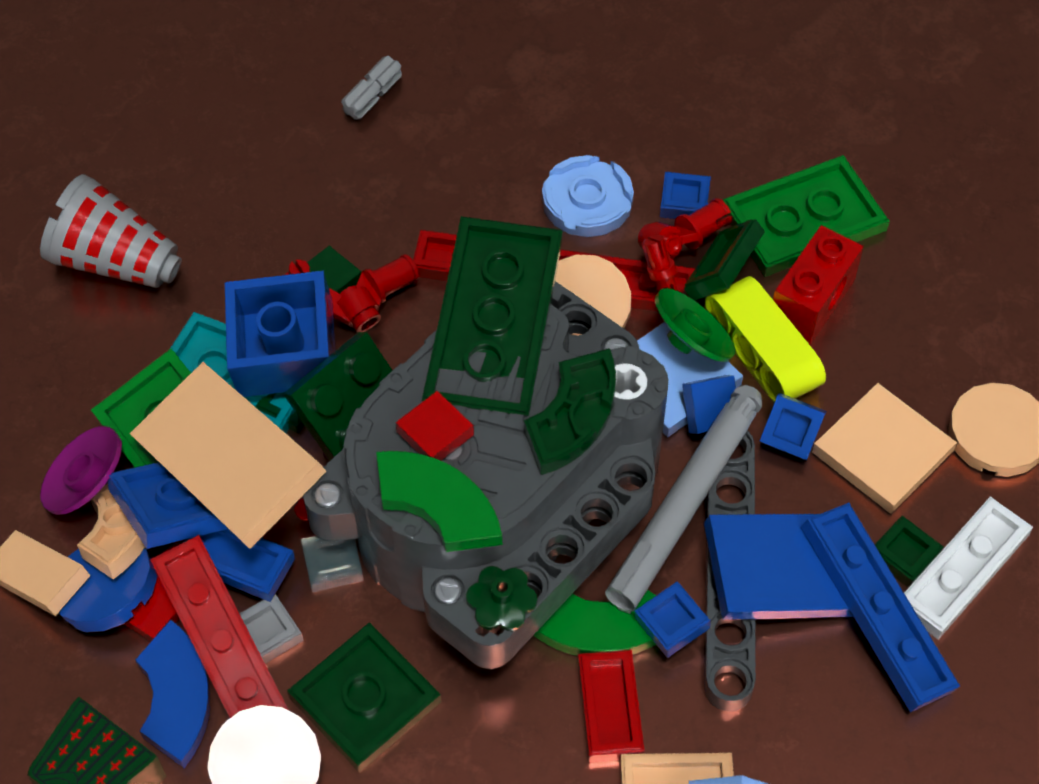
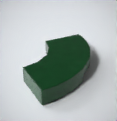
(576, 413)

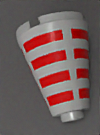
(107, 237)

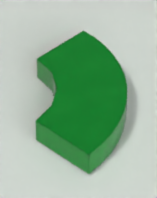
(440, 497)
(594, 627)

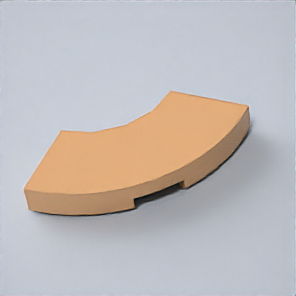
(113, 541)

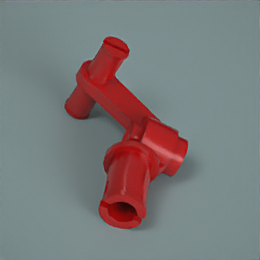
(664, 242)
(360, 304)

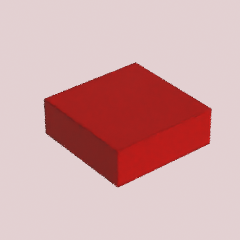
(435, 427)

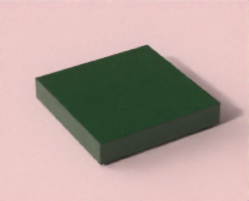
(364, 696)

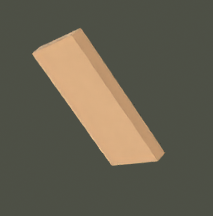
(228, 454)

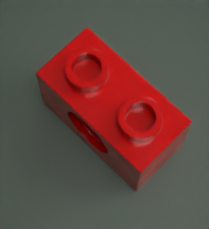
(818, 281)

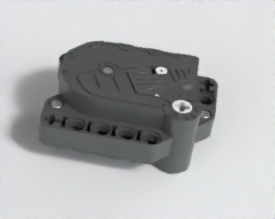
(535, 511)

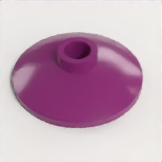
(81, 470)

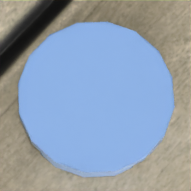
(587, 196)

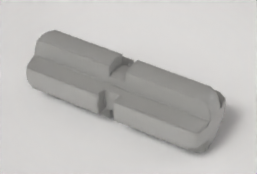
(366, 91)

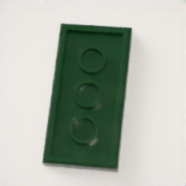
(496, 305)

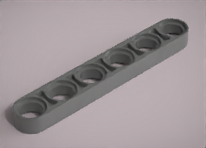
(720, 656)

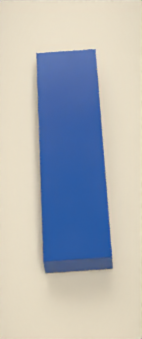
(880, 607)

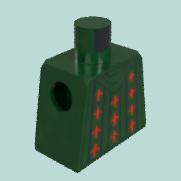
(93, 751)

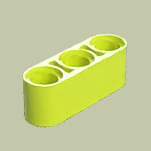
(766, 340)

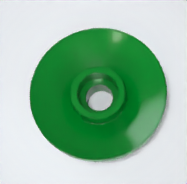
(693, 326)

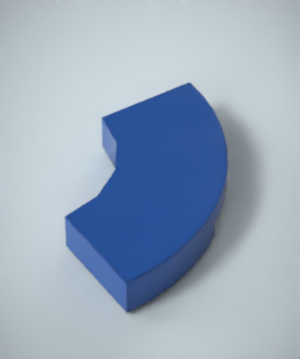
(179, 694)

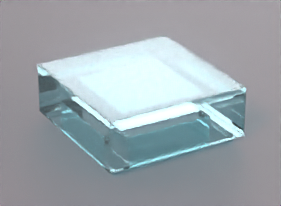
(331, 562)

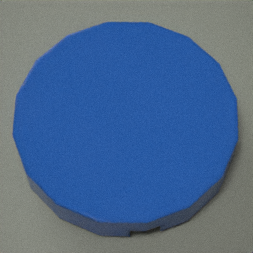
(107, 601)

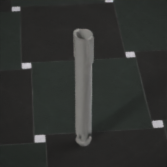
(683, 499)

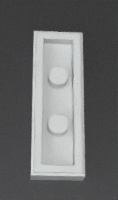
(966, 565)

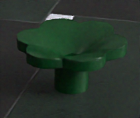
(501, 608)

